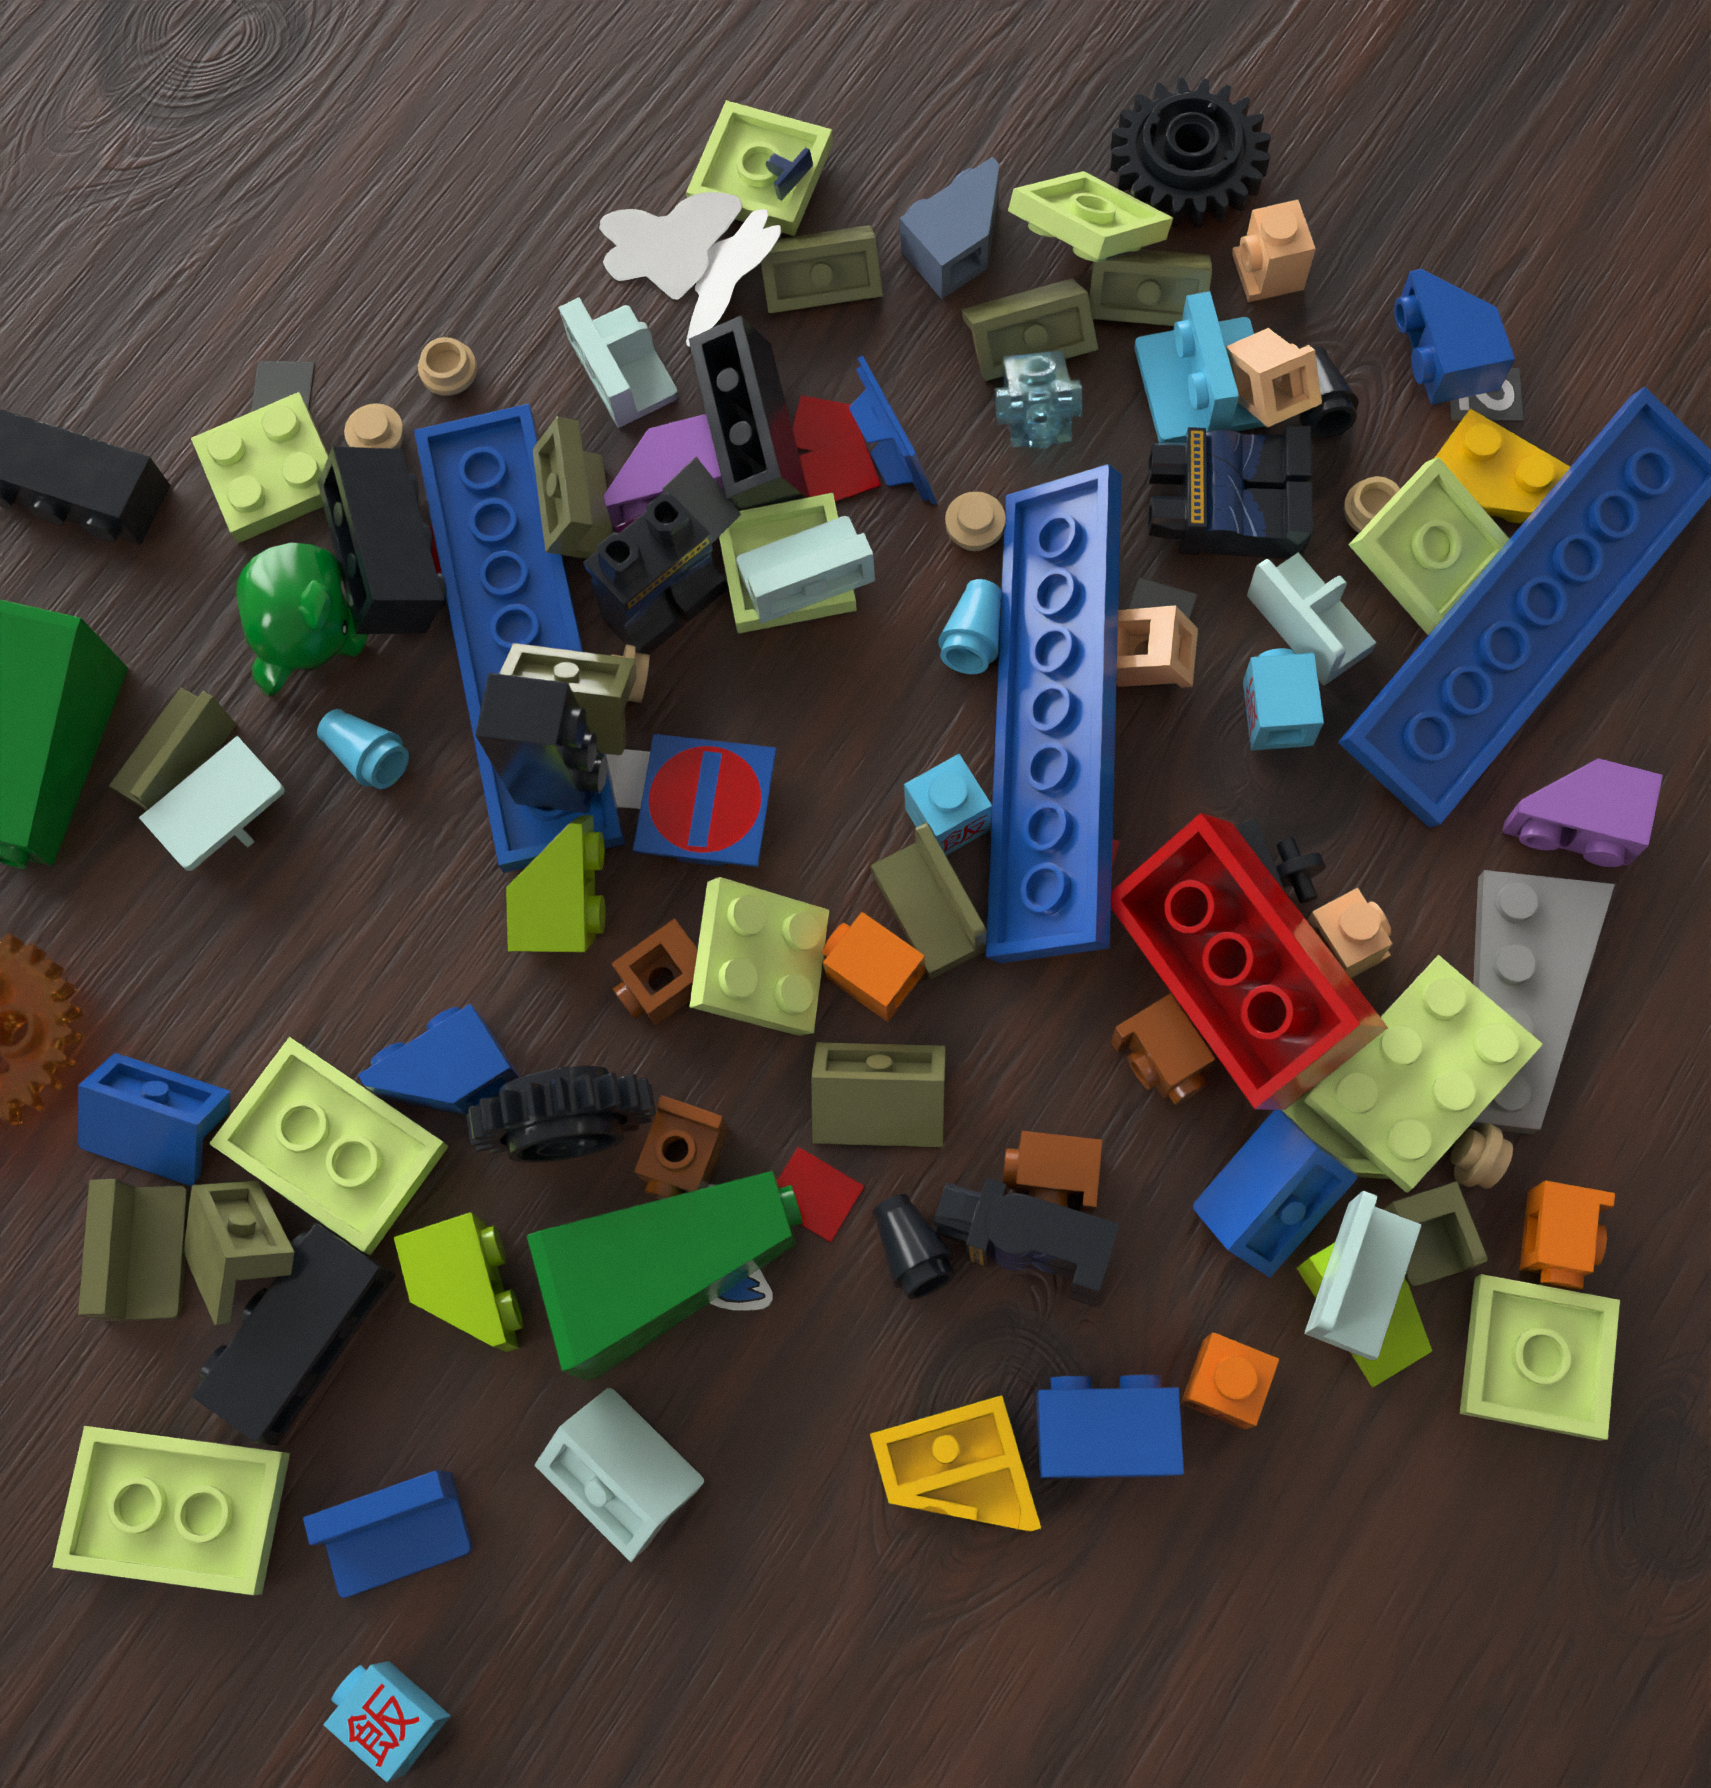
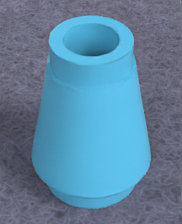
(973, 629)
(364, 748)

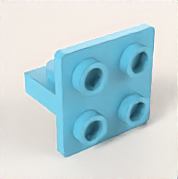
(1191, 374)

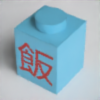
(1282, 700)
(949, 803)
(384, 1718)

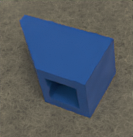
(1453, 337)
(444, 1067)

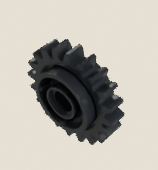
(1190, 152)
(560, 1114)

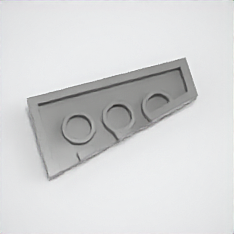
(1533, 963)

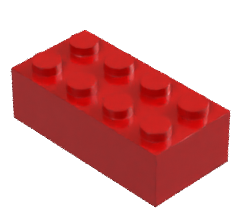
(1244, 963)

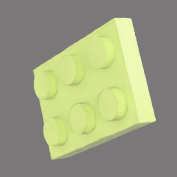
(1424, 1075)
(329, 1146)
(172, 1510)

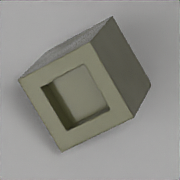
(1446, 1236)

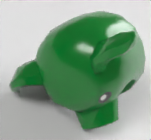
(294, 613)

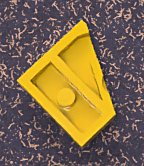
(1500, 467)
(958, 1466)

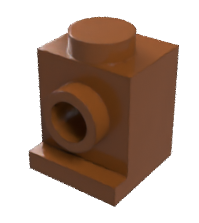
(663, 952)
(1165, 1050)
(705, 1138)
(1055, 1169)

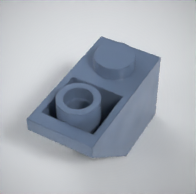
(953, 230)

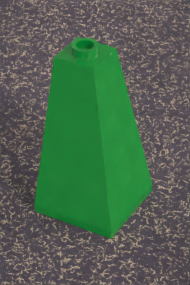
(53, 713)
(648, 1267)

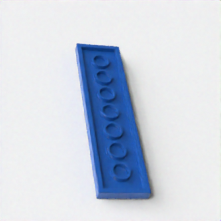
(501, 593)
(1533, 609)
(1056, 720)

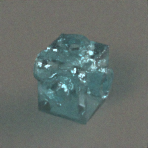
(1038, 399)

